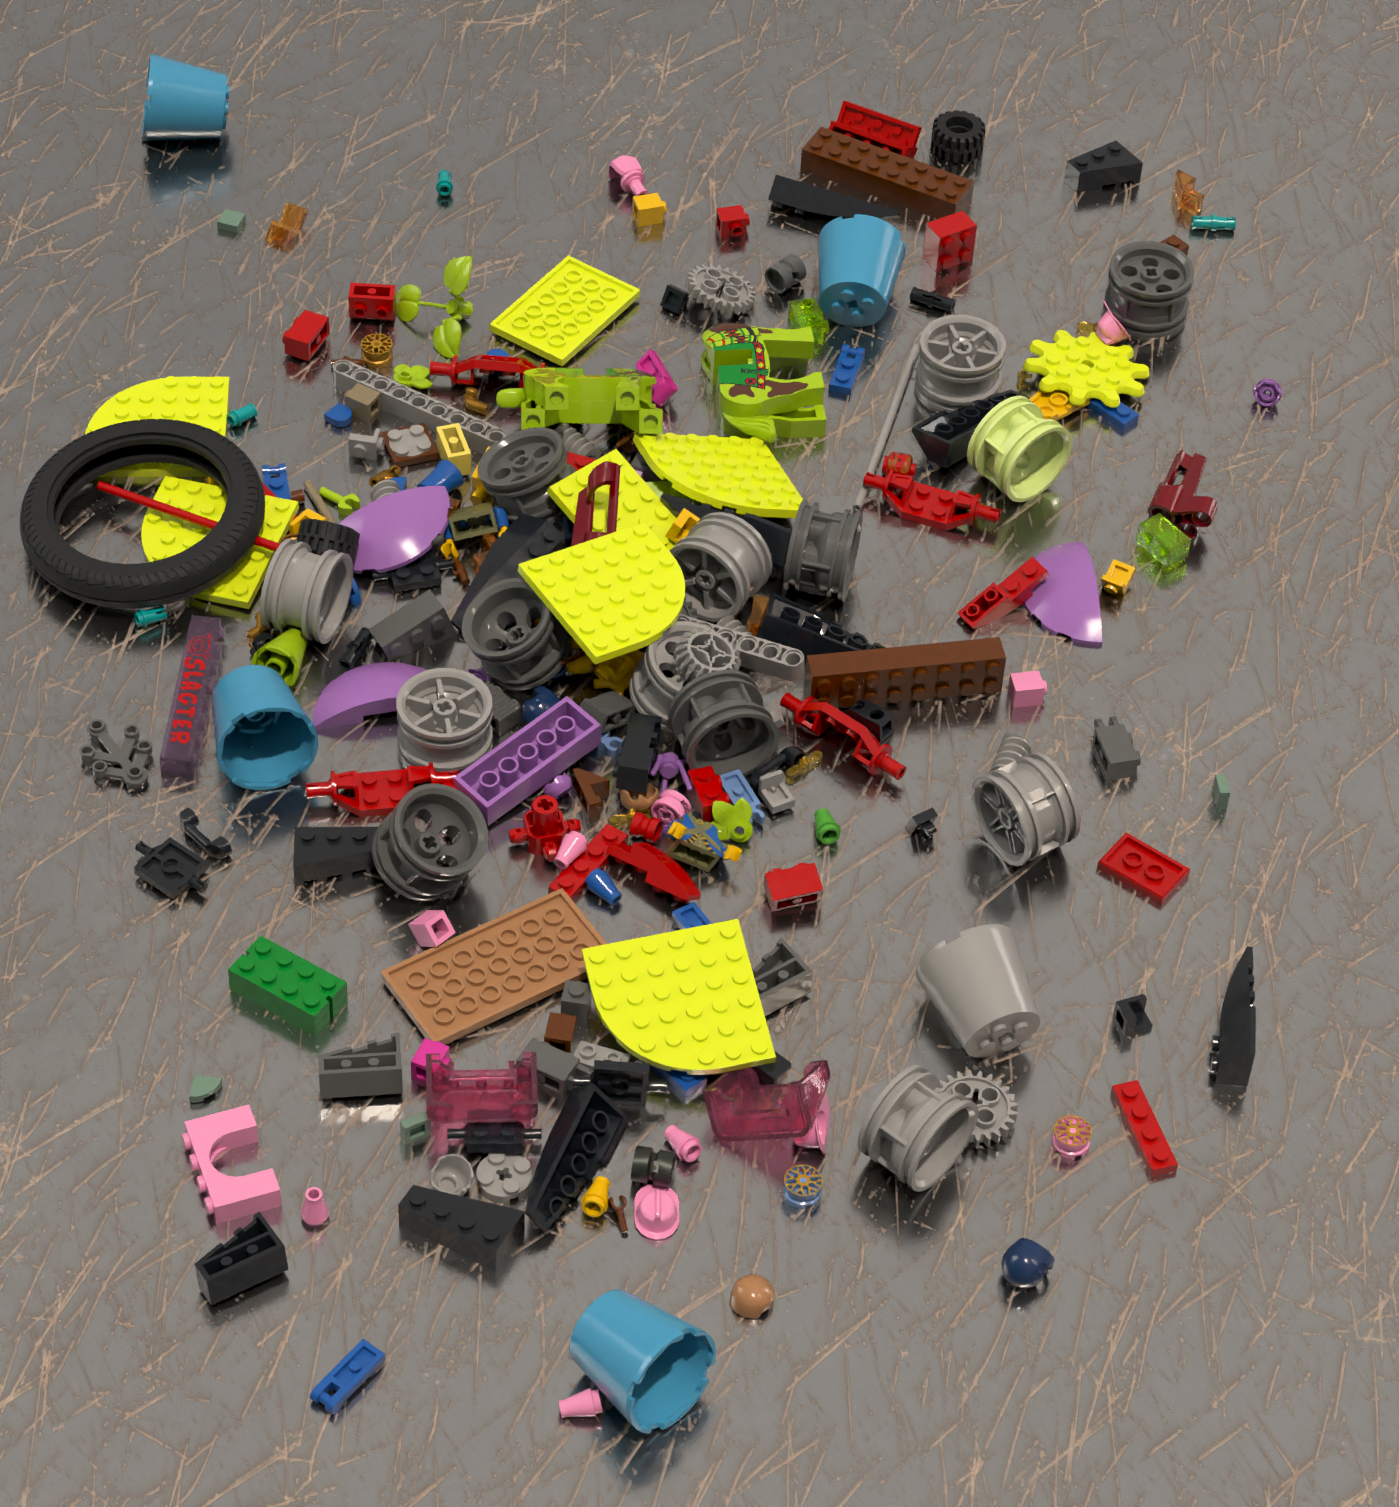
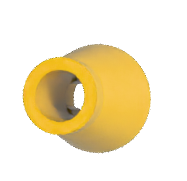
(595, 1199)

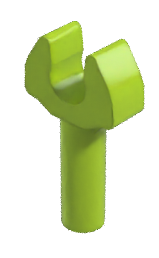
(344, 503)

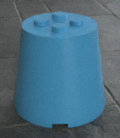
(184, 101)
(858, 268)
(261, 729)
(642, 1358)

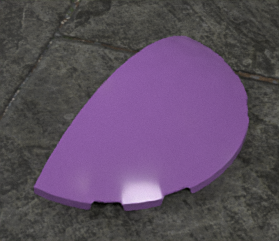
(398, 527)
(1069, 596)
(361, 693)

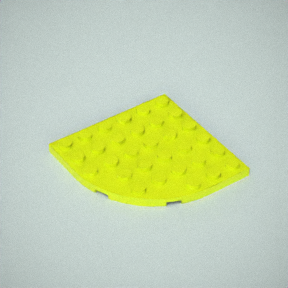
(174, 398)
(722, 472)
(168, 535)
(611, 590)
(682, 999)

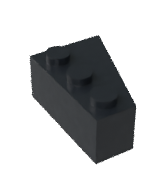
(1102, 167)
(638, 753)
(241, 1262)

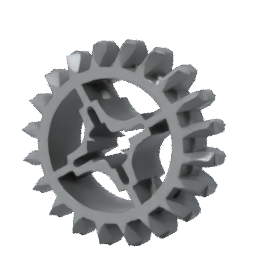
(704, 653)

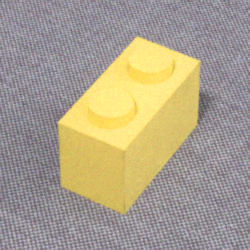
(453, 447)

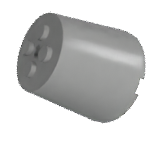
(981, 989)

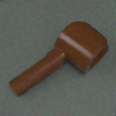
(298, 495)
(619, 1212)

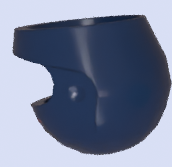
(541, 702)
(1026, 1263)

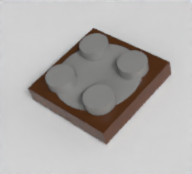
(409, 445)

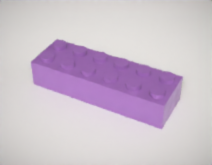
(529, 759)

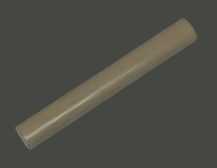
(318, 501)

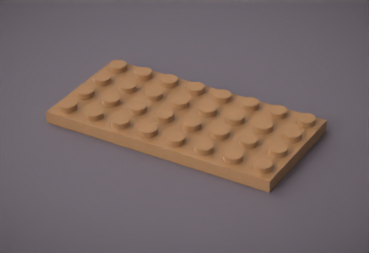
(494, 968)

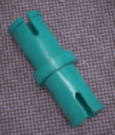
(1213, 223)

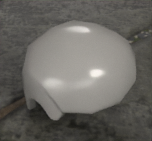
(451, 1175)

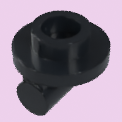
(260, 640)

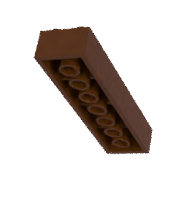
(885, 174)
(906, 672)

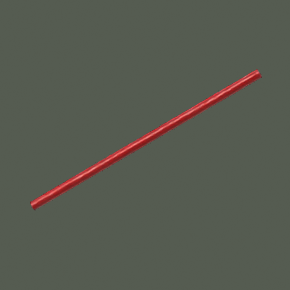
(174, 511)

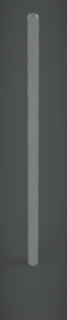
(887, 424)

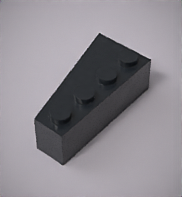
(331, 852)
(463, 1224)

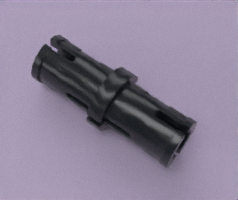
(932, 299)
(353, 653)

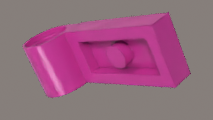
(664, 386)

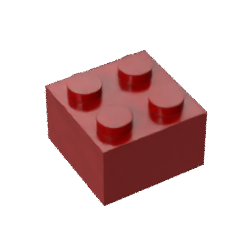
(949, 241)

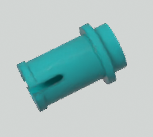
(444, 185)
(237, 417)
(149, 616)

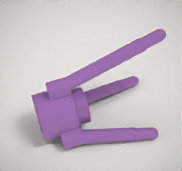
(668, 767)

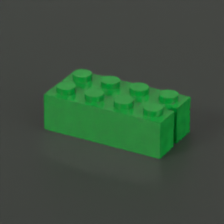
(288, 986)

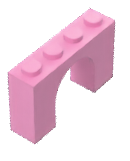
(228, 1195)

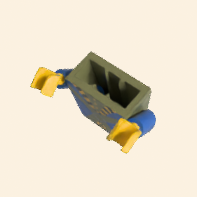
(473, 522)
(697, 842)

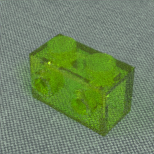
(808, 314)
(1163, 540)

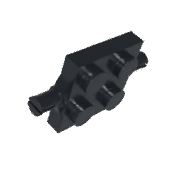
(417, 574)
(171, 867)
(622, 1081)
(494, 1136)

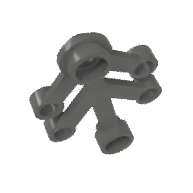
(133, 775)

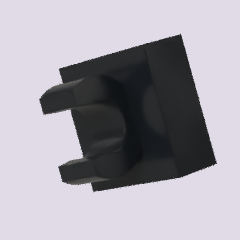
(674, 299)
(923, 824)

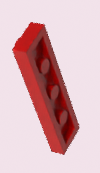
(594, 857)
(1144, 1128)

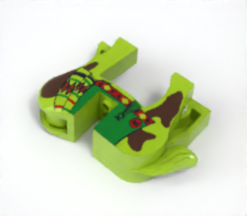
(572, 397)
(750, 400)

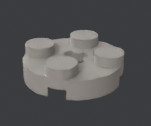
(504, 1163)

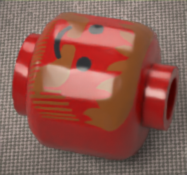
(900, 462)

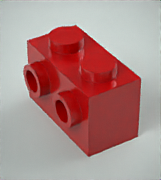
(372, 301)
(306, 335)
(705, 790)
(792, 886)

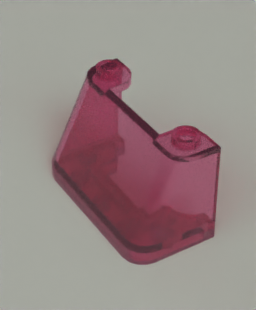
(481, 1094)
(750, 1111)

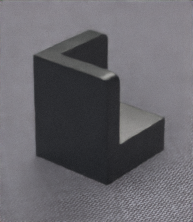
(1131, 1016)
(770, 1073)

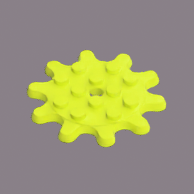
(1086, 368)

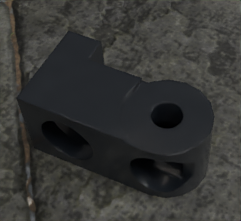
(874, 718)

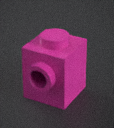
(418, 1063)

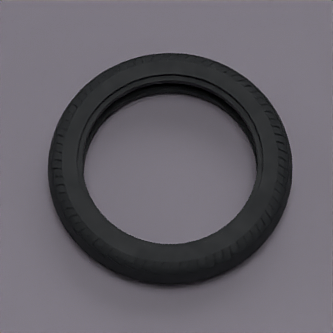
(155, 581)

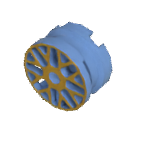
(809, 1190)

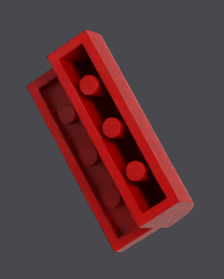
(877, 129)

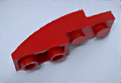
(1004, 598)
(660, 868)

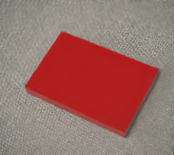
(1143, 868)

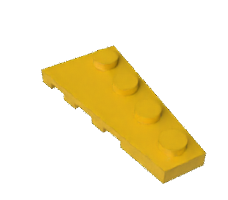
(1055, 404)

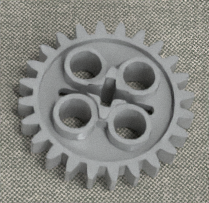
(705, 281)
(994, 1104)

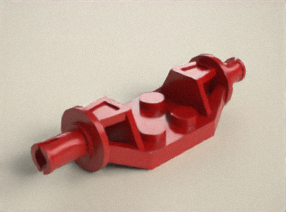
(485, 364)
(930, 504)
(827, 715)
(376, 791)

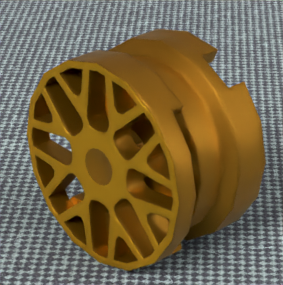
(377, 352)

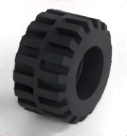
(958, 136)
(327, 535)

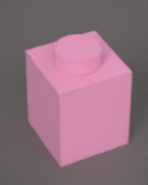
(1026, 689)
(431, 928)

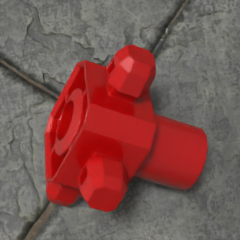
(544, 828)

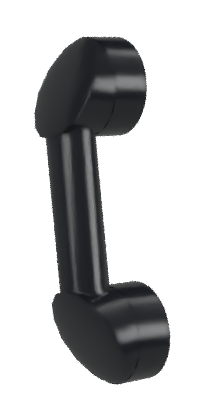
(790, 755)
(218, 848)

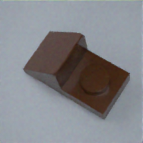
(589, 791)

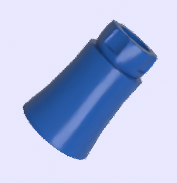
(445, 475)

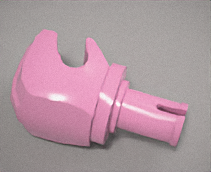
(630, 172)

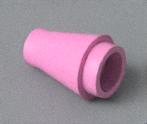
(571, 847)
(684, 1144)
(314, 1207)
(582, 1404)

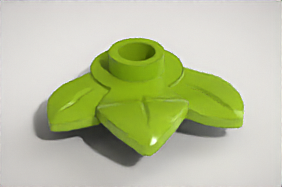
(412, 376)
(729, 817)

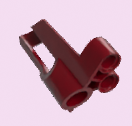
(603, 474)
(1179, 501)

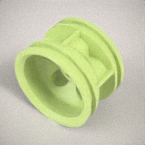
(1019, 449)

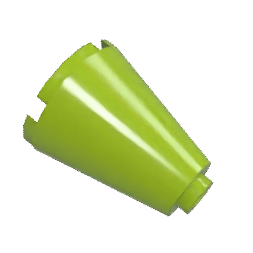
(283, 655)

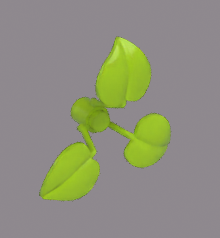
(448, 335)

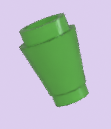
(826, 827)

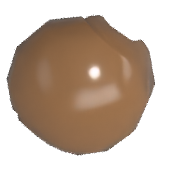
(638, 800)
(751, 1296)

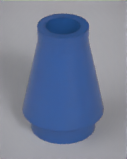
(602, 885)

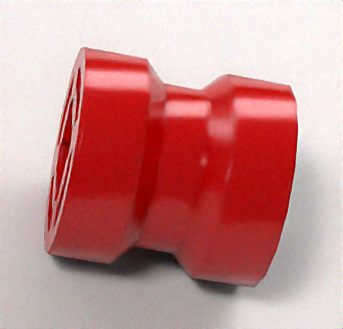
(645, 827)

